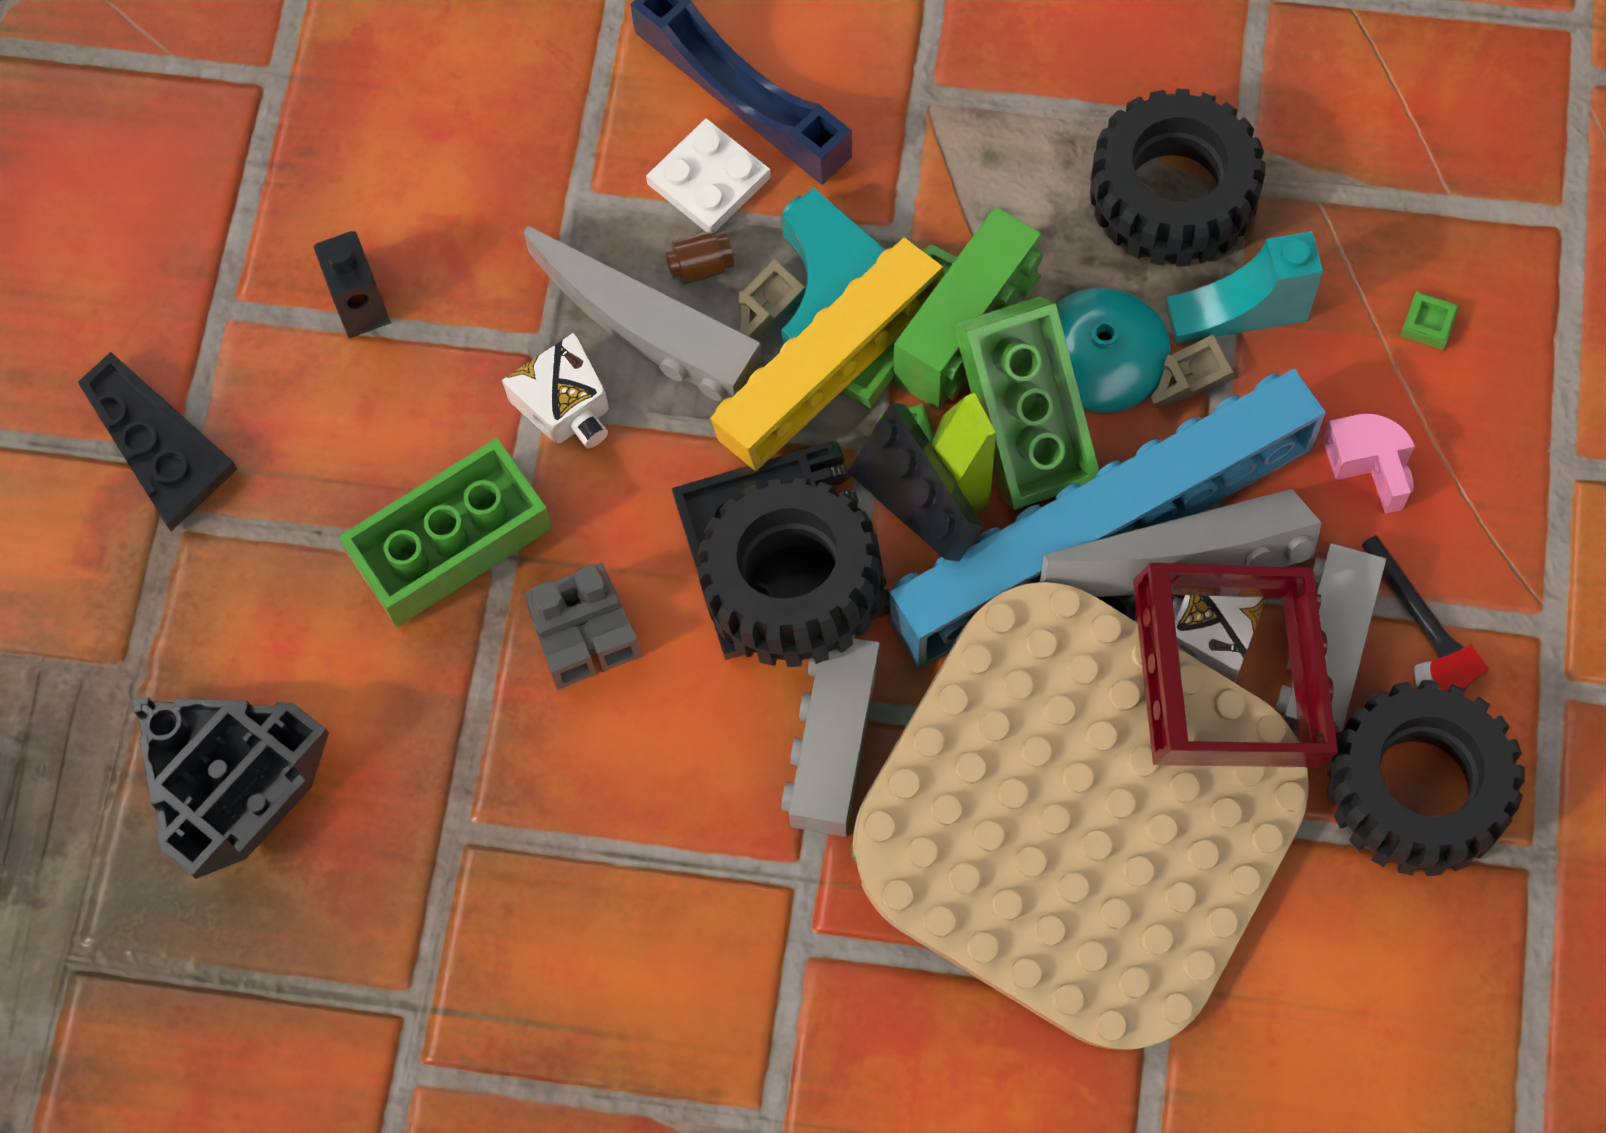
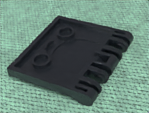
(790, 570)

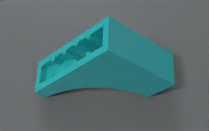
(831, 252)
(1263, 294)

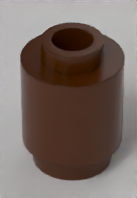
(700, 256)

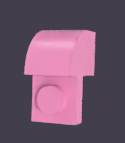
(1372, 446)

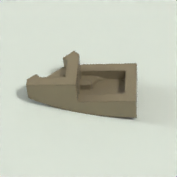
(768, 299)
(1192, 372)

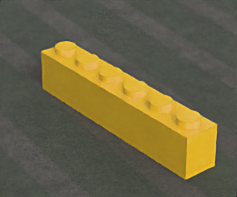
(826, 355)

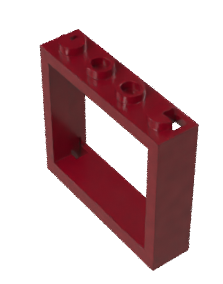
(1162, 667)

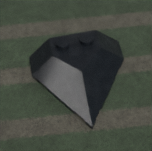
(224, 774)

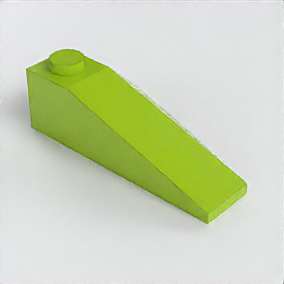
(967, 449)

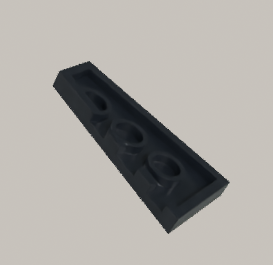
(161, 447)
(915, 485)

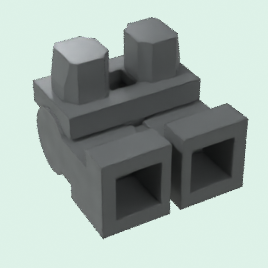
(578, 620)

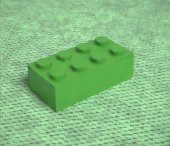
(985, 277)
(1031, 396)
(446, 532)

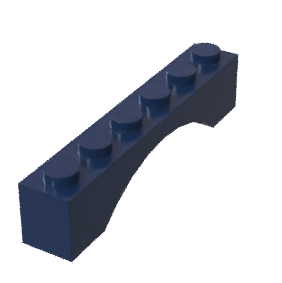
(792, 125)

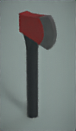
(1455, 662)

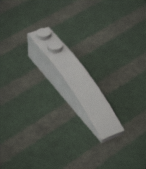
(649, 322)
(1254, 532)

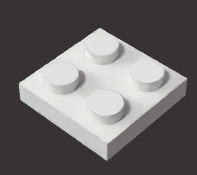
(708, 176)

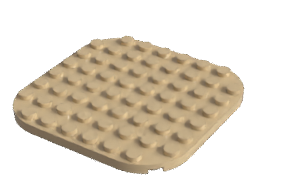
(1046, 842)

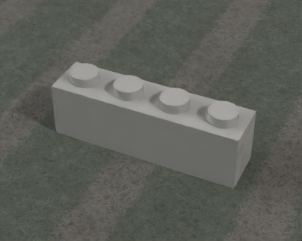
(1348, 596)
(832, 739)

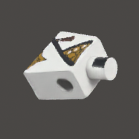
(561, 394)
(1217, 629)

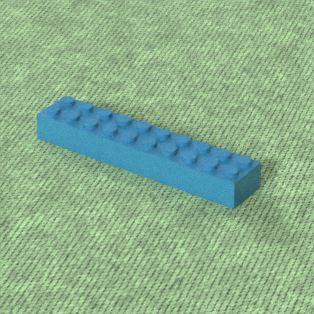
(1159, 484)

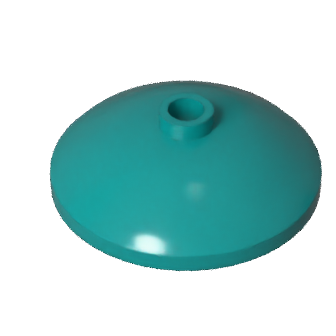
(1116, 371)

